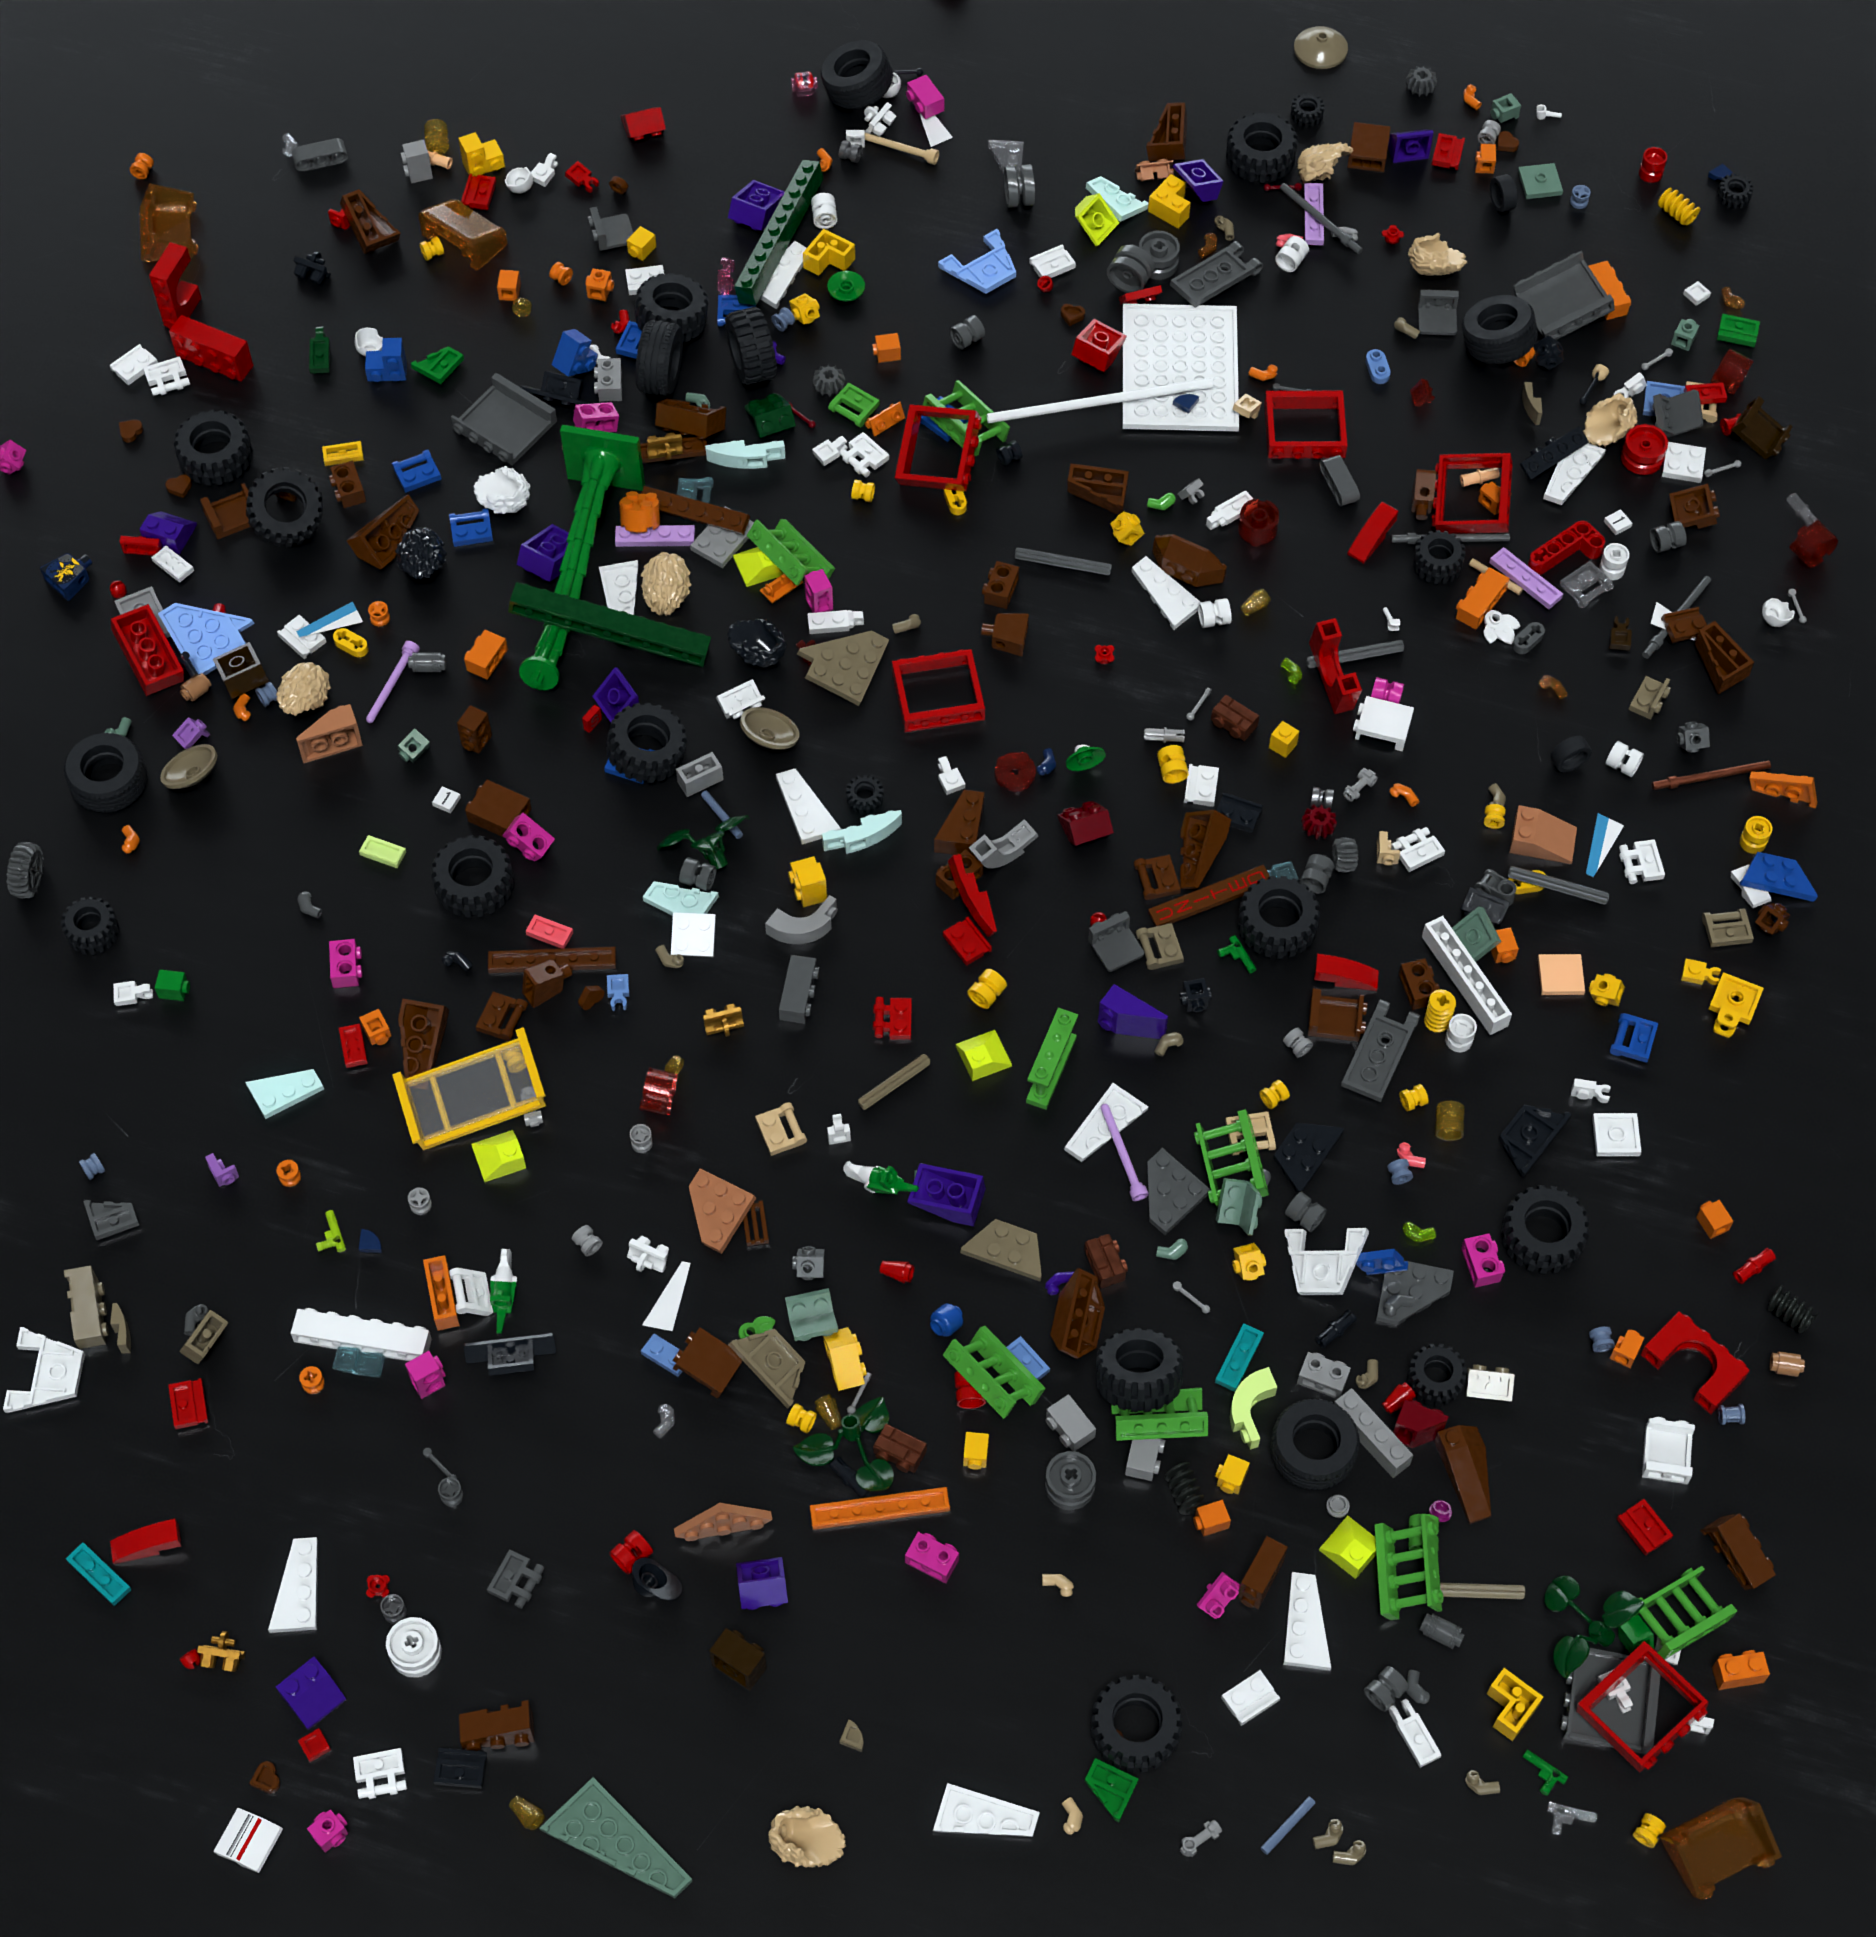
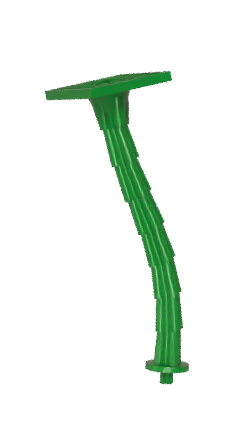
(597, 461)

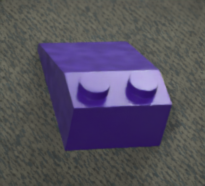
(755, 205)
(544, 552)
(1130, 1016)
(948, 1193)

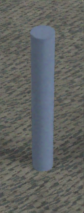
(720, 812)
(1287, 1825)

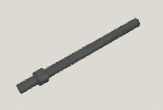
(1346, 239)
(1412, 538)
(1657, 640)

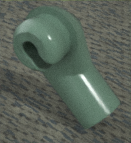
(696, 398)
(123, 727)
(1174, 1251)

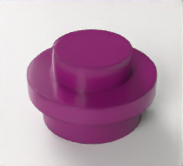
(1441, 1510)

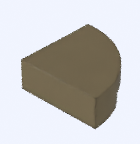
(852, 1736)

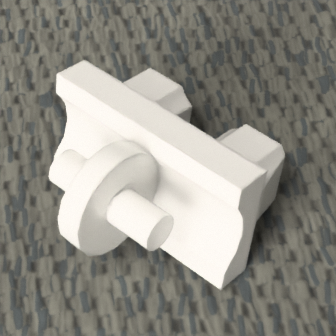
(876, 117)
(647, 1256)

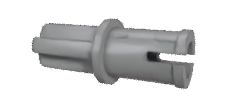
(1164, 735)

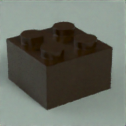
(240, 670)
(738, 1658)

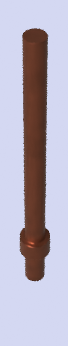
(1674, 781)

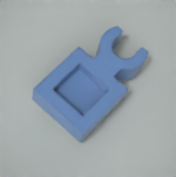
(618, 989)

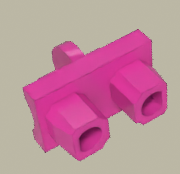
(1219, 1595)

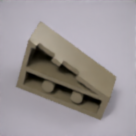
(86, 1307)

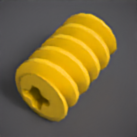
(1678, 207)
(1439, 1010)

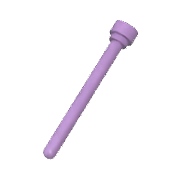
(407, 650)
(1137, 1189)

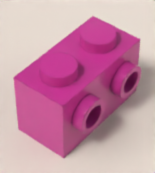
(925, 96)
(932, 1557)

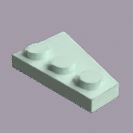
(1120, 203)
(679, 900)
(283, 1091)

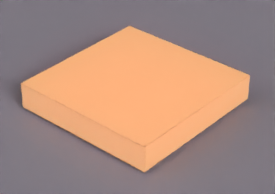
(1561, 974)

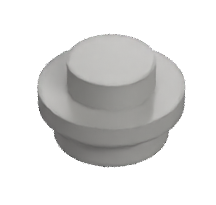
(1337, 1506)

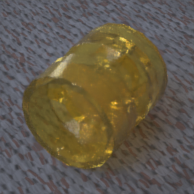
(436, 136)
(1449, 1120)

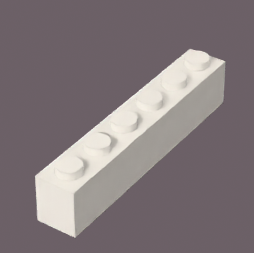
(1466, 975)
(371, 1336)

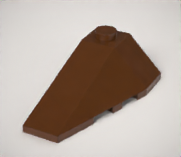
(379, 538)
(1202, 839)
(422, 1033)
(1466, 1466)

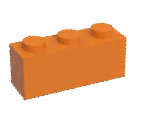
(1607, 278)
(1482, 597)
(441, 1292)

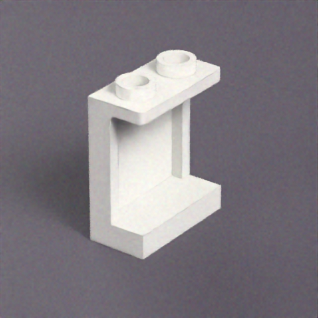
(1384, 721)
(1667, 1450)

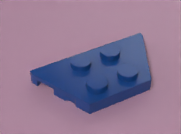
(1778, 876)

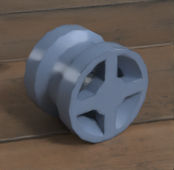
(1580, 196)
(783, 319)
(266, 694)
(91, 1166)
(1400, 1171)
(1601, 1339)

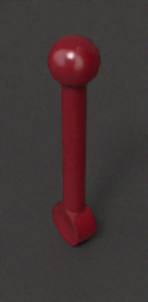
(1298, 186)
(811, 424)

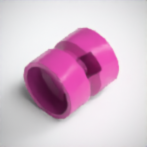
(1387, 691)

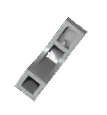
(1005, 849)
(804, 929)

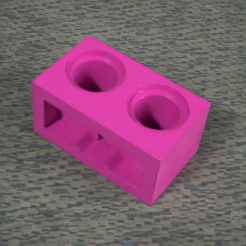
(596, 416)
(818, 591)
(530, 832)
(341, 963)
(1477, 1260)
(426, 1374)

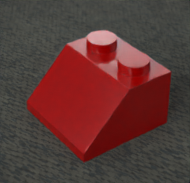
(643, 122)
(1098, 345)

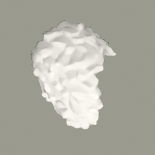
(502, 491)

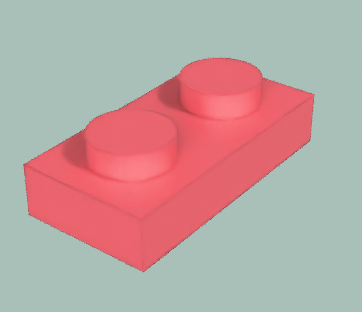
(549, 931)

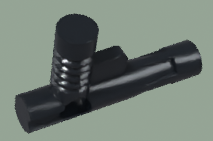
(187, 664)

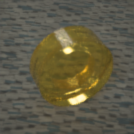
(522, 307)
(675, 1064)

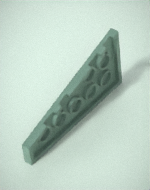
(607, 1832)

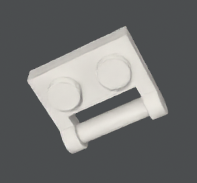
(476, 1290)

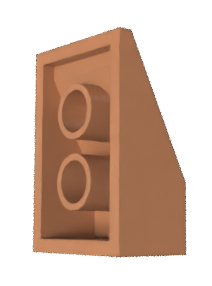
(330, 735)
(1542, 836)

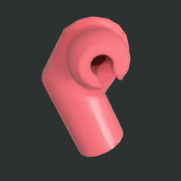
(1281, 239)
(1405, 1153)

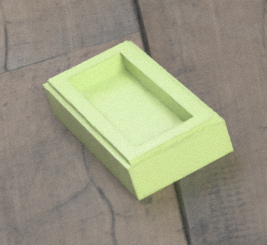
(382, 851)

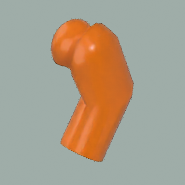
(1469, 97)
(826, 160)
(240, 709)
(1407, 792)

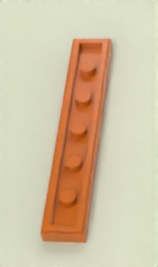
(879, 1508)

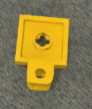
(1730, 1011)

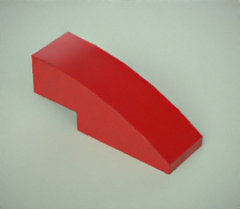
(1373, 532)
(1345, 973)
(146, 1541)

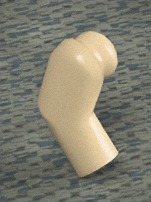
(1060, 1581)
(1075, 1816)

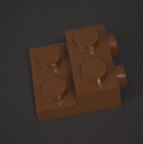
(1695, 506)

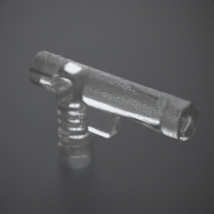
(1567, 1816)

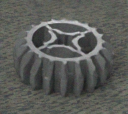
(25, 870)

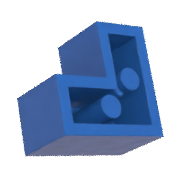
(574, 354)
(387, 364)

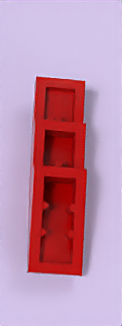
(975, 901)

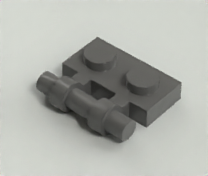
(509, 1575)

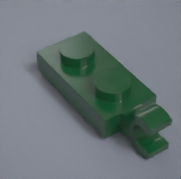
(319, 352)

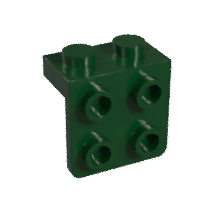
(771, 414)

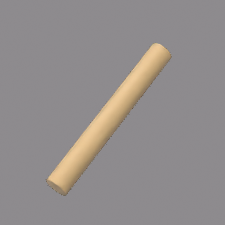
(1482, 568)

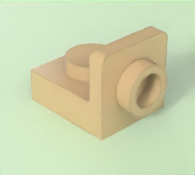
(1247, 406)
(1384, 853)

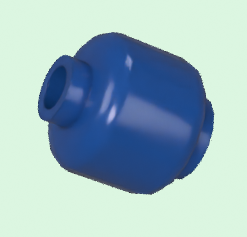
(946, 1320)

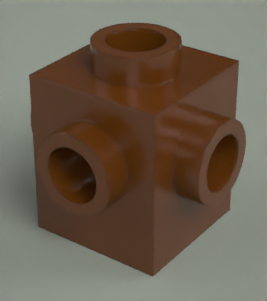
(1766, 919)

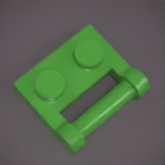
(857, 400)

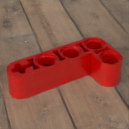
(1577, 537)

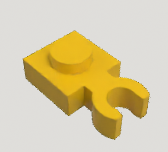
(1696, 972)

